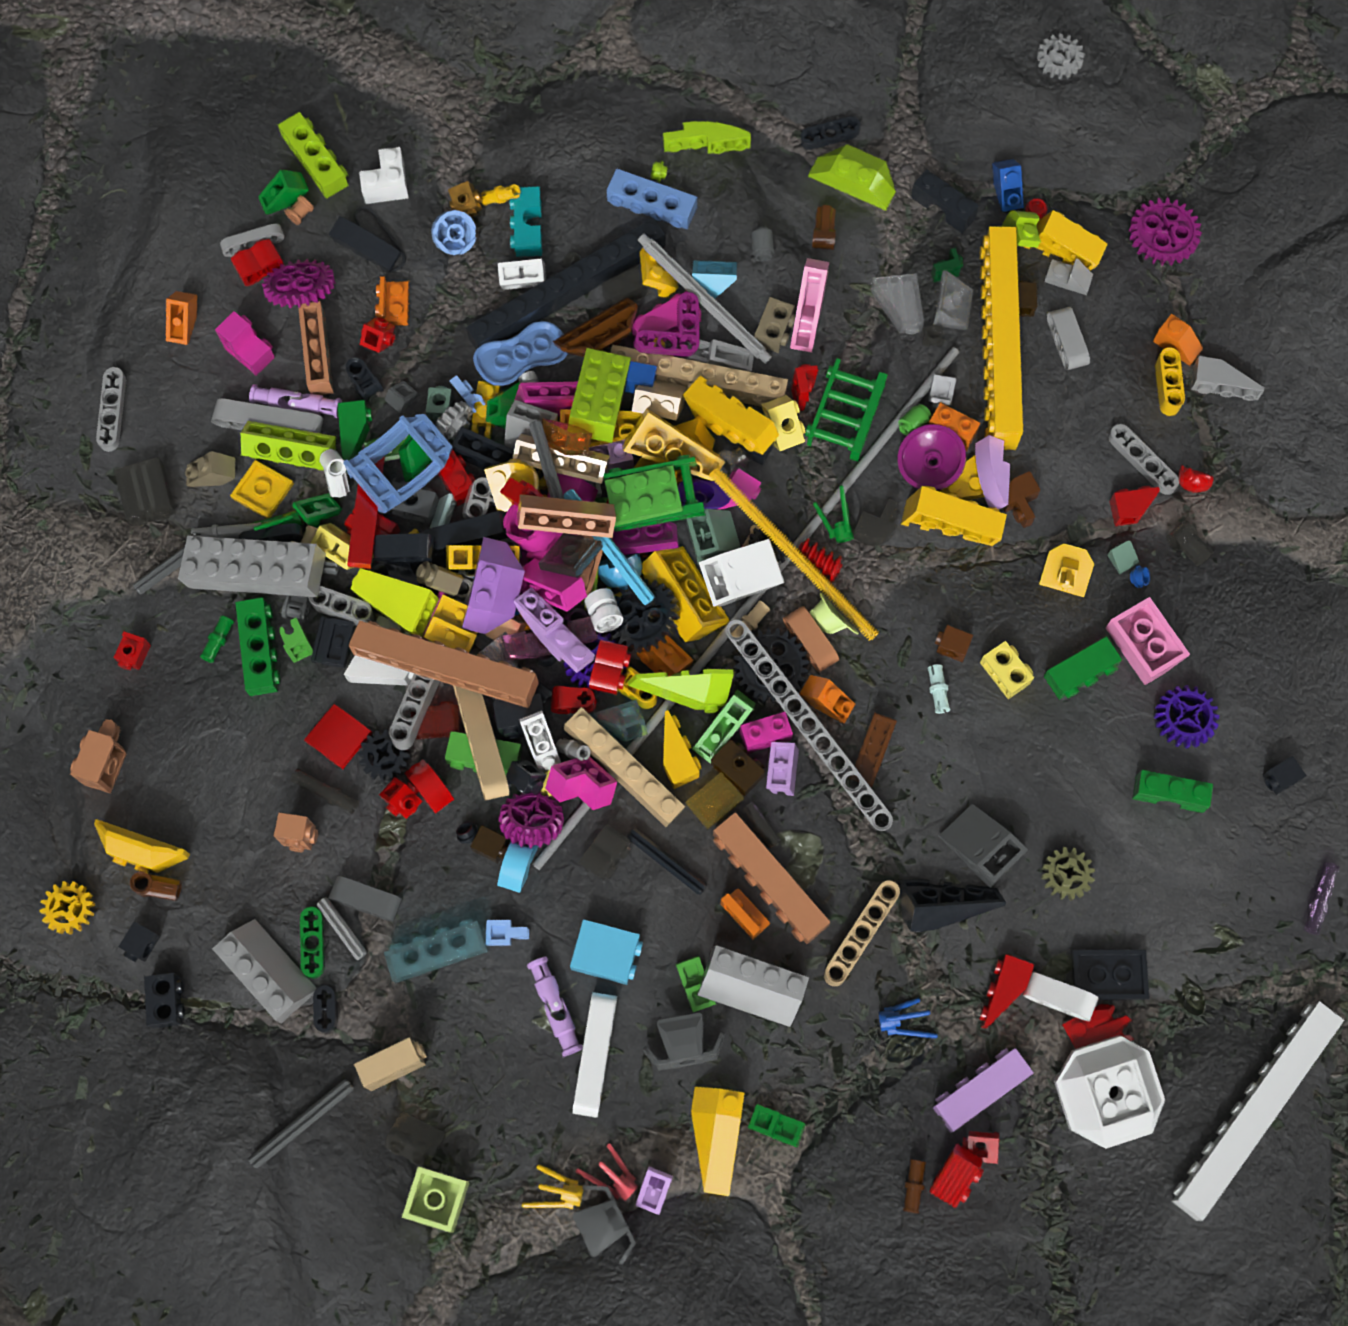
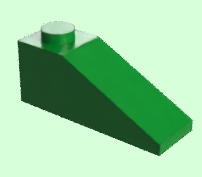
(354, 427)

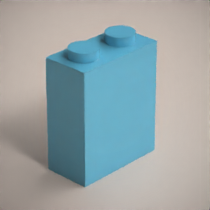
(606, 952)

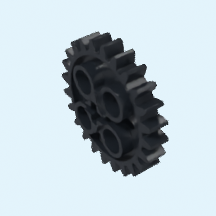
(644, 616)
(789, 659)

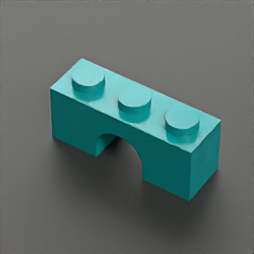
(526, 238)

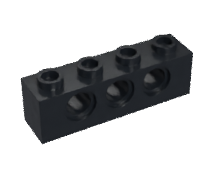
(482, 451)

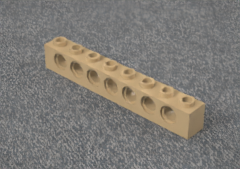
(743, 385)

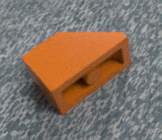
(180, 317)
(1179, 336)

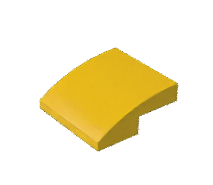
(447, 625)

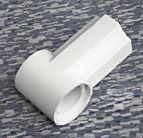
(335, 473)

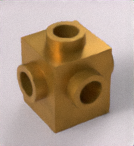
(465, 198)

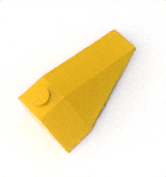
(716, 1129)

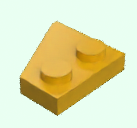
(968, 483)

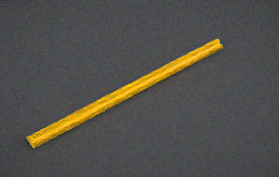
(776, 536)

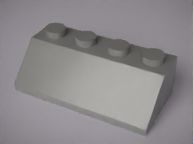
(265, 970)
(752, 986)

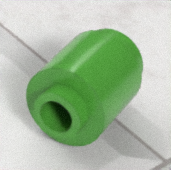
(914, 418)

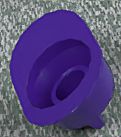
(706, 492)

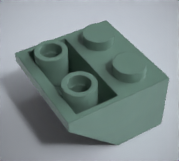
(712, 534)

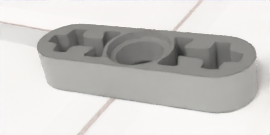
(247, 239)

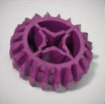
(531, 819)

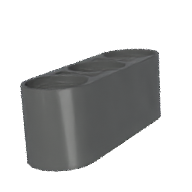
(365, 898)

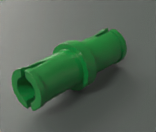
(216, 639)

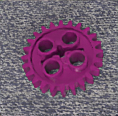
(1165, 231)
(298, 283)

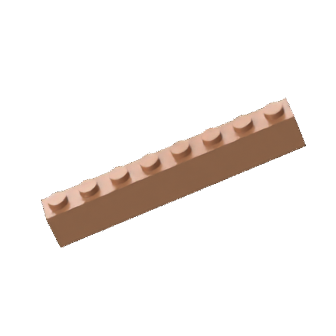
(444, 663)

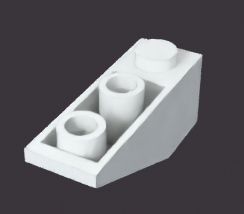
(540, 741)

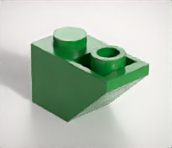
(500, 404)
(412, 459)

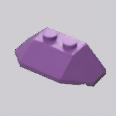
(494, 587)

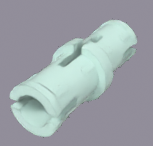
(938, 689)

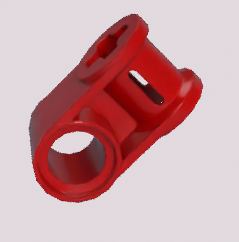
(570, 699)

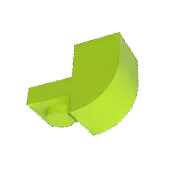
(1026, 228)

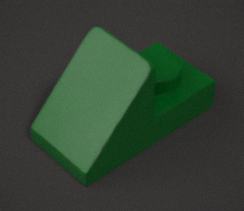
(317, 509)

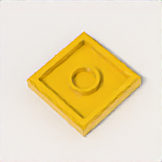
(262, 489)

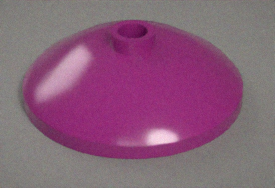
(928, 444)

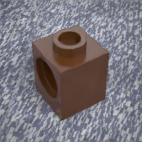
(953, 643)

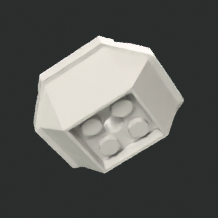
(1085, 1088)

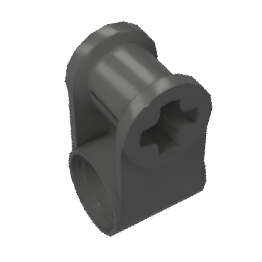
(296, 607)

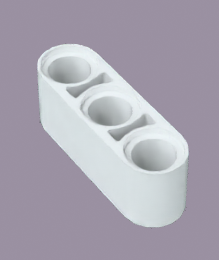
(1061, 996)

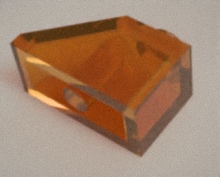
(567, 438)

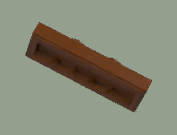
(874, 748)

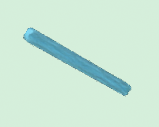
(620, 562)

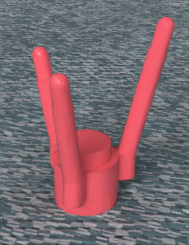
(623, 1185)

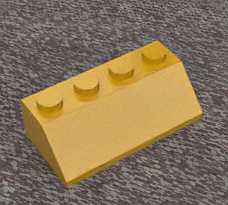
(683, 578)

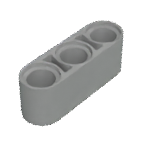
(1068, 338)
(334, 599)

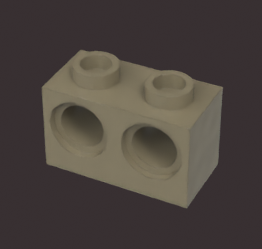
(771, 324)

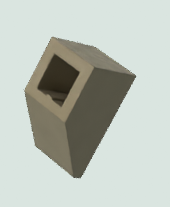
(210, 470)

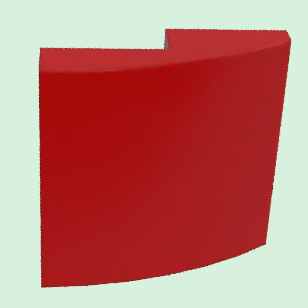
(338, 736)

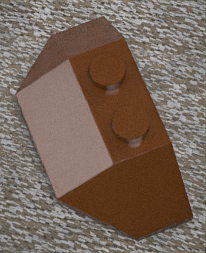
(600, 331)

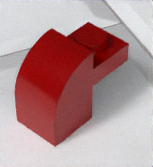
(429, 786)

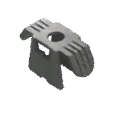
(684, 1041)
(602, 1225)

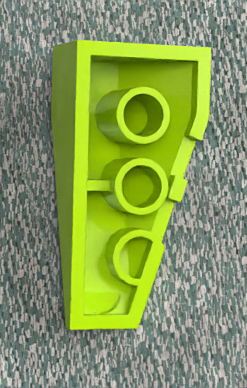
(700, 691)

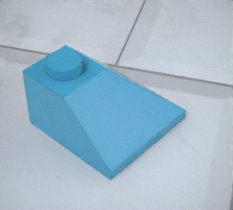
(714, 275)

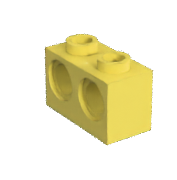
(334, 543)
(1001, 672)

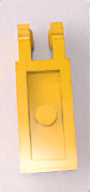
(487, 391)

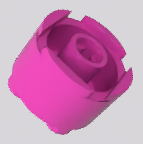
(527, 539)

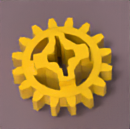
(58, 912)

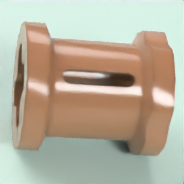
(299, 210)

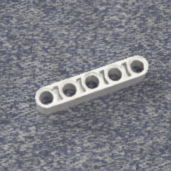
(594, 1055)

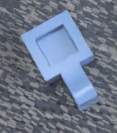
(465, 391)
(501, 931)

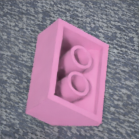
(1147, 640)

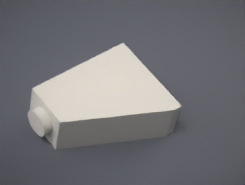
(371, 672)

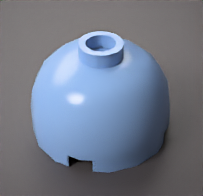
(453, 232)

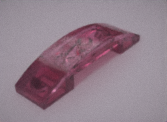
(529, 646)

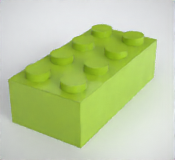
(599, 393)

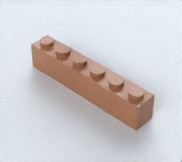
(771, 879)

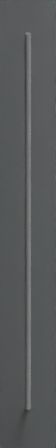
(753, 599)

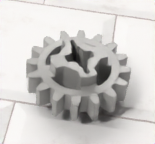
(1060, 56)
(454, 419)

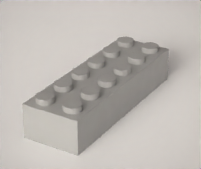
(252, 566)

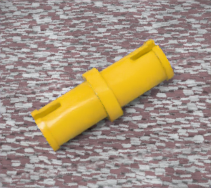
(500, 194)

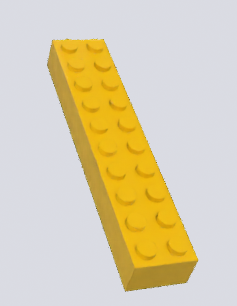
(1002, 336)

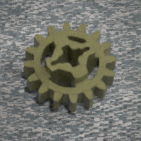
(1077, 875)

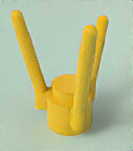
(570, 1193)

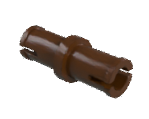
(914, 1186)

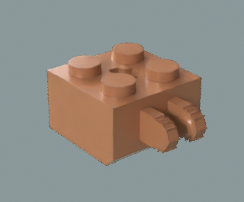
(99, 758)

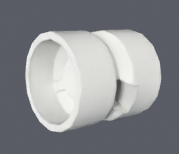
(603, 610)

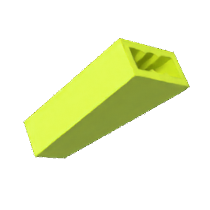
(397, 600)

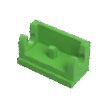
(297, 644)

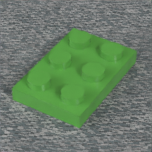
(644, 495)

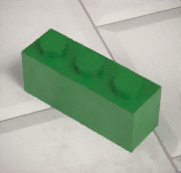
(1083, 669)

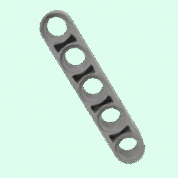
(235, 415)

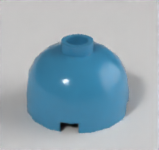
(610, 575)

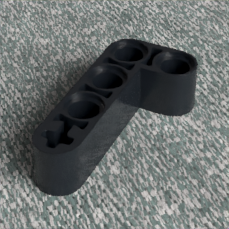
(466, 533)

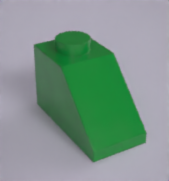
(283, 191)

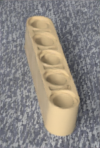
(864, 921)

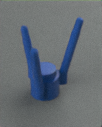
(890, 1020)

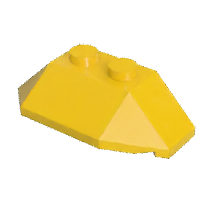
(138, 849)

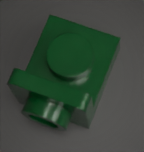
(953, 266)

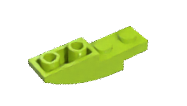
(714, 135)

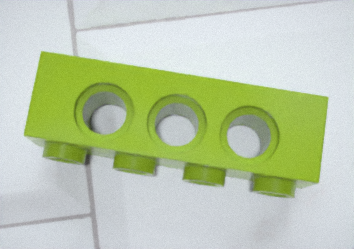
(327, 181)
(285, 444)

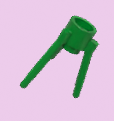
(290, 517)
(842, 530)

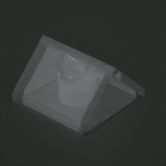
(952, 303)

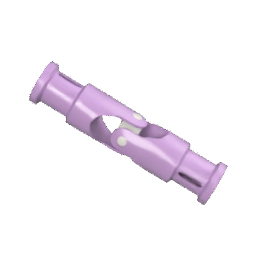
(300, 402)
(549, 993)

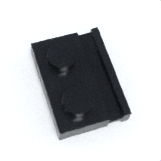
(333, 642)

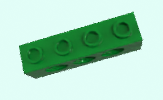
(248, 613)

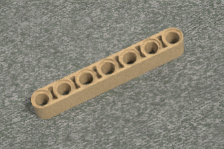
(482, 743)

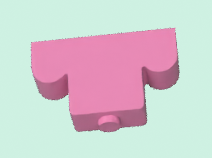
(809, 304)

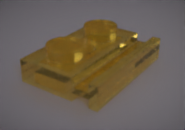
(714, 800)

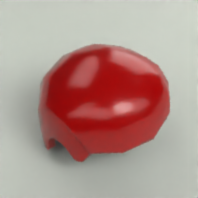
(1194, 480)

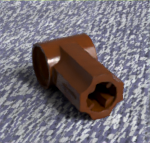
(824, 231)
(157, 886)

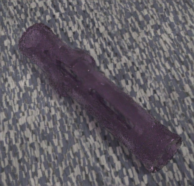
(1318, 907)

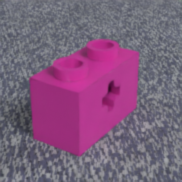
(760, 733)

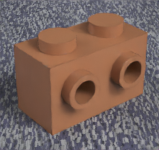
(295, 832)

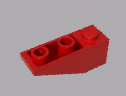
(1011, 981)

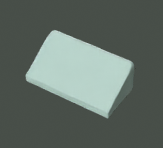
(443, 511)

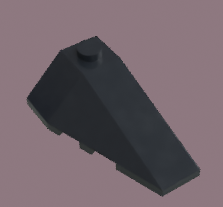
(936, 906)

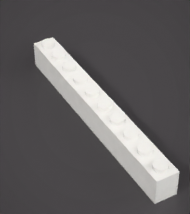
(1257, 1111)

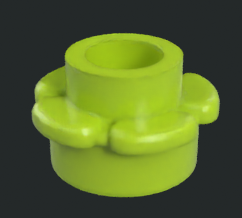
(658, 171)

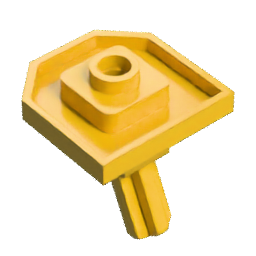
(1067, 569)

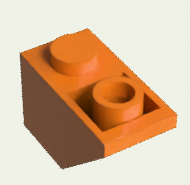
(827, 698)

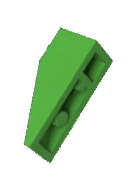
(724, 725)

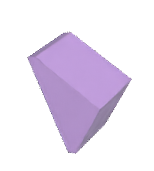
(654, 1190)

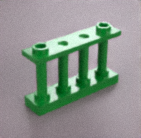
(861, 425)
(691, 508)

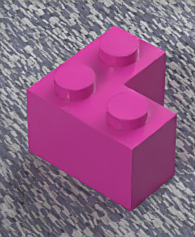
(243, 344)
(581, 780)

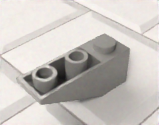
(1219, 377)

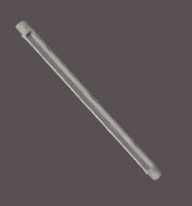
(704, 298)

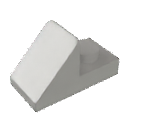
(1074, 278)

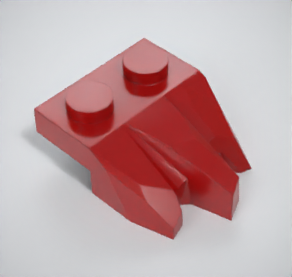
(1099, 1028)

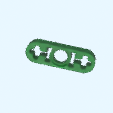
(317, 924)

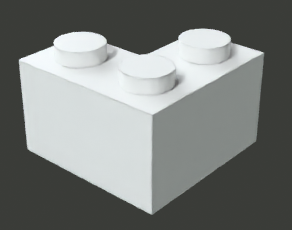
(389, 181)

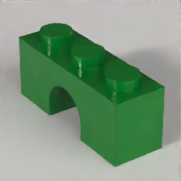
(1158, 787)

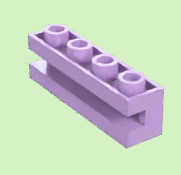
(983, 1089)

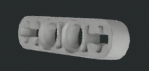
(111, 409)
(1147, 456)

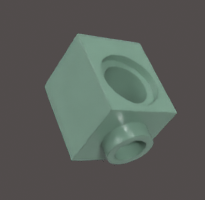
(437, 394)

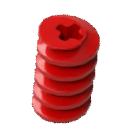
(823, 562)

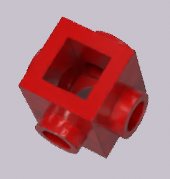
(377, 334)
(401, 798)

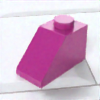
(746, 483)

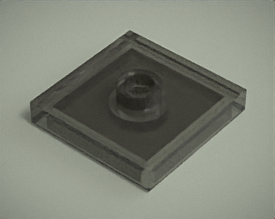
(570, 555)

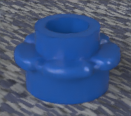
(1140, 576)

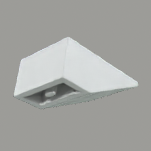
(741, 573)

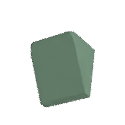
(1123, 557)

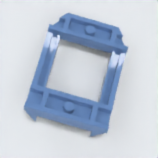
(375, 483)

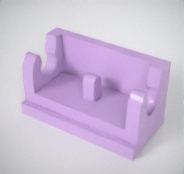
(782, 768)

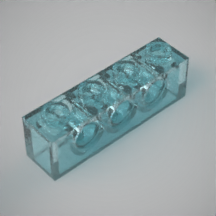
(397, 953)

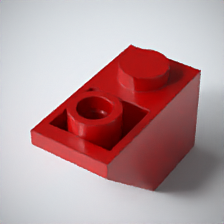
(1130, 506)

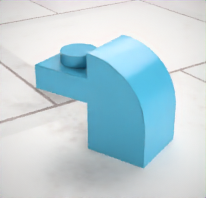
(516, 866)

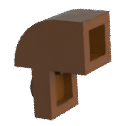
(1021, 491)

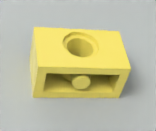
(777, 411)

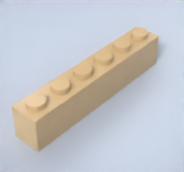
(624, 767)

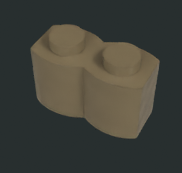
(439, 578)

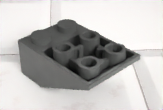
(983, 844)

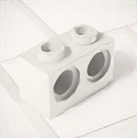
(521, 274)

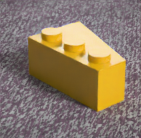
(1069, 241)

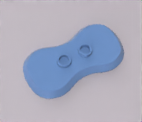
(508, 359)

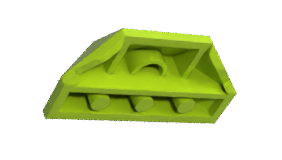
(856, 175)

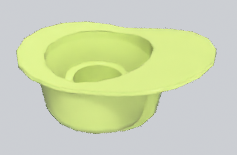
(829, 618)

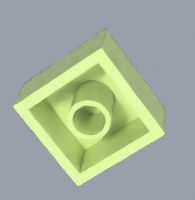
(435, 1199)

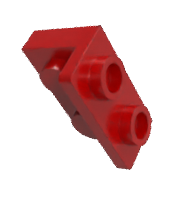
(803, 383)

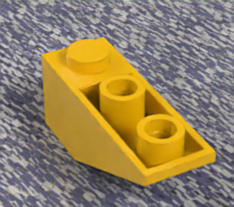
(677, 760)

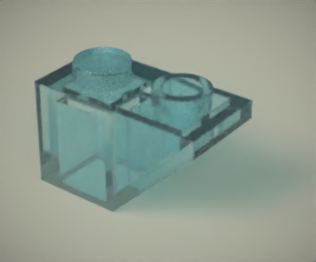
(622, 721)

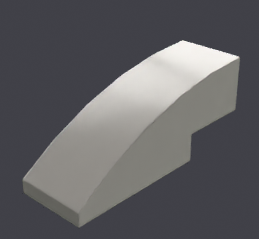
(722, 354)

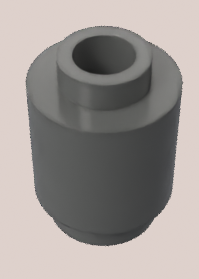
(762, 243)

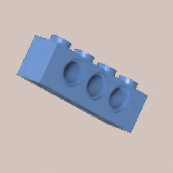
(645, 190)

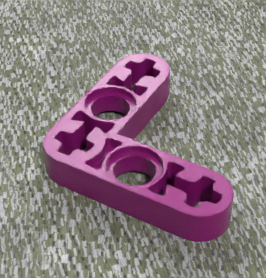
(682, 333)

